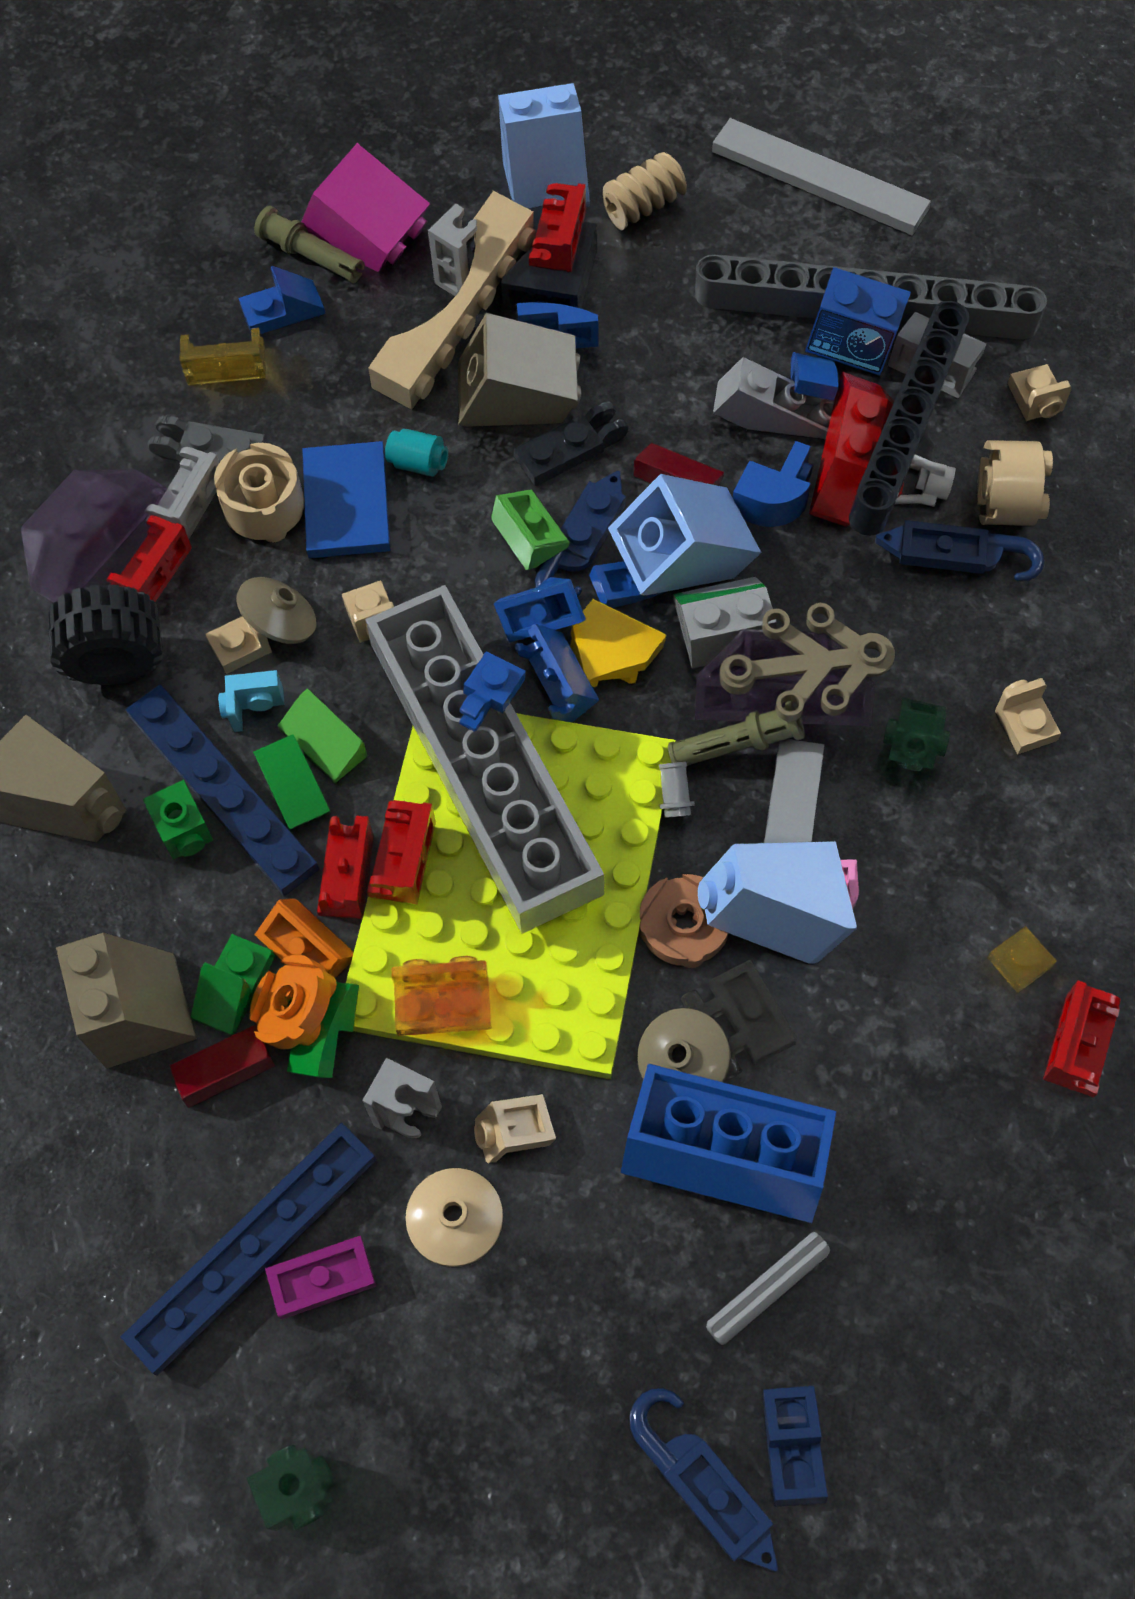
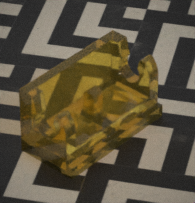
(223, 361)

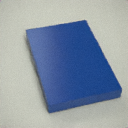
(345, 499)

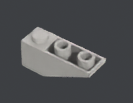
(767, 402)

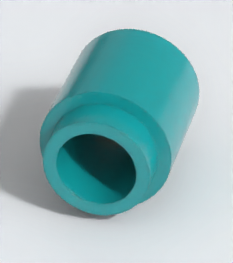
(416, 452)

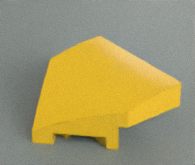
(613, 644)

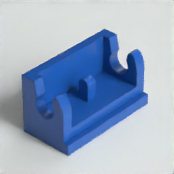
(558, 673)

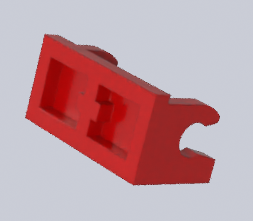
(559, 227)
(155, 558)
(403, 852)
(346, 869)
(1082, 1039)

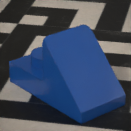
(287, 303)
(549, 605)

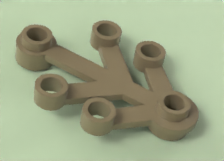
(814, 662)

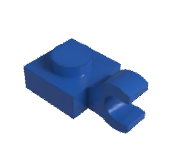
(489, 686)

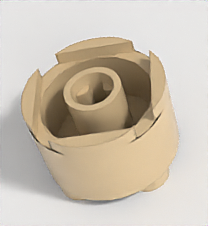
(1014, 483)
(259, 492)

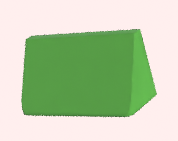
(528, 528)
(323, 736)

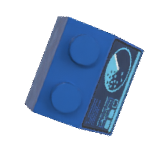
(857, 321)

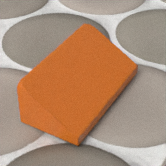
(295, 930)

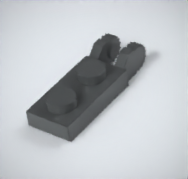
(200, 437)

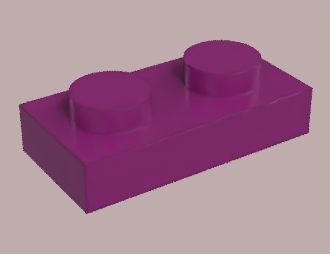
(320, 1277)

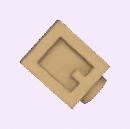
(1039, 392)
(365, 603)
(237, 644)
(1027, 716)
(513, 1126)

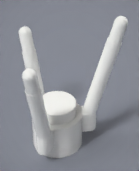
(933, 480)

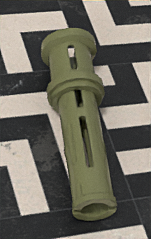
(295, 239)
(756, 732)

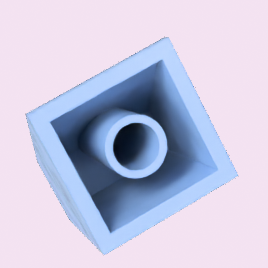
(542, 142)
(683, 536)
(781, 897)

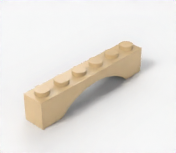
(412, 359)

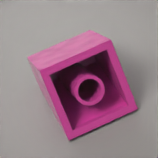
(365, 210)

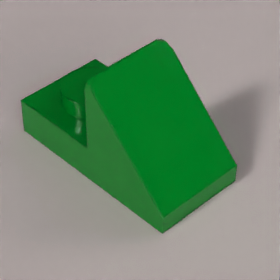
(229, 986)

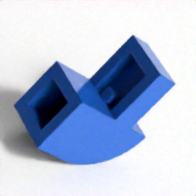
(772, 496)

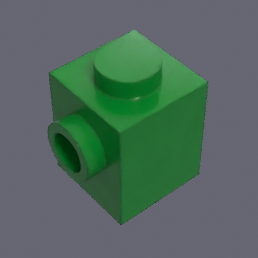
(178, 820)

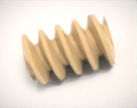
(642, 189)

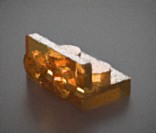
(441, 996)

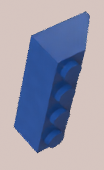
(729, 1143)

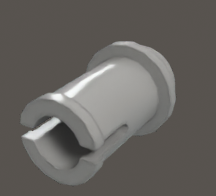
(675, 790)

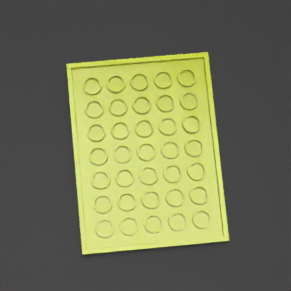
(565, 982)

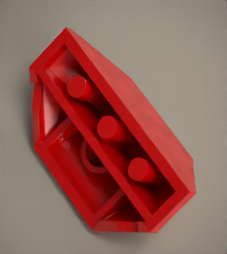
(852, 434)

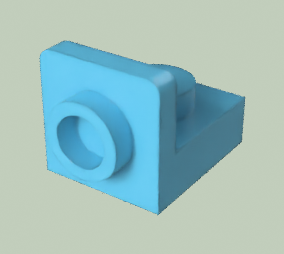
(249, 691)

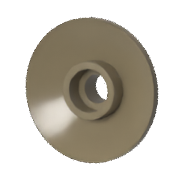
(276, 610)
(703, 1038)

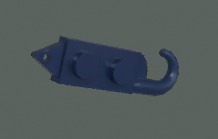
(587, 527)
(957, 548)
(705, 1485)

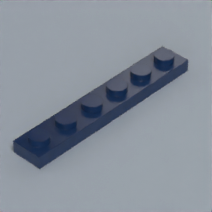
(223, 790)
(248, 1249)

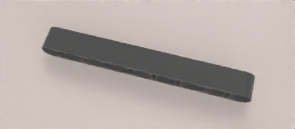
(799, 288)

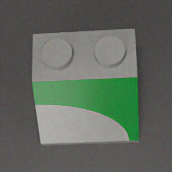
(718, 613)

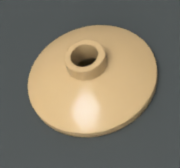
(461, 1240)

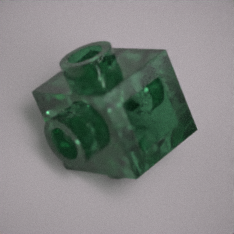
(917, 734)
(273, 1485)

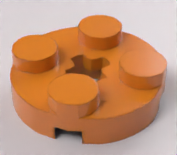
(310, 991)

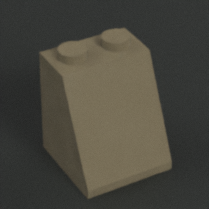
(517, 375)
(53, 786)
(124, 998)

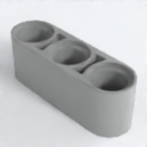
(794, 792)

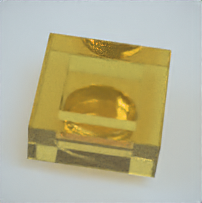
(1021, 959)

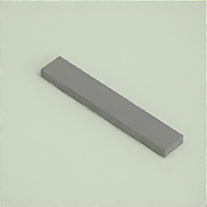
(821, 176)

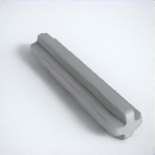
(768, 1288)

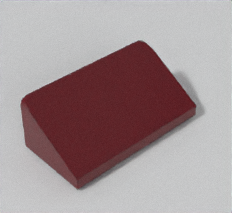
(659, 460)
(221, 1066)

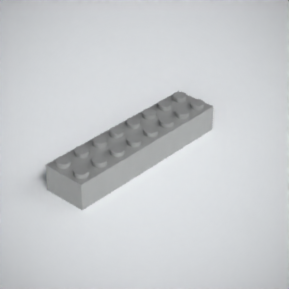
(489, 773)

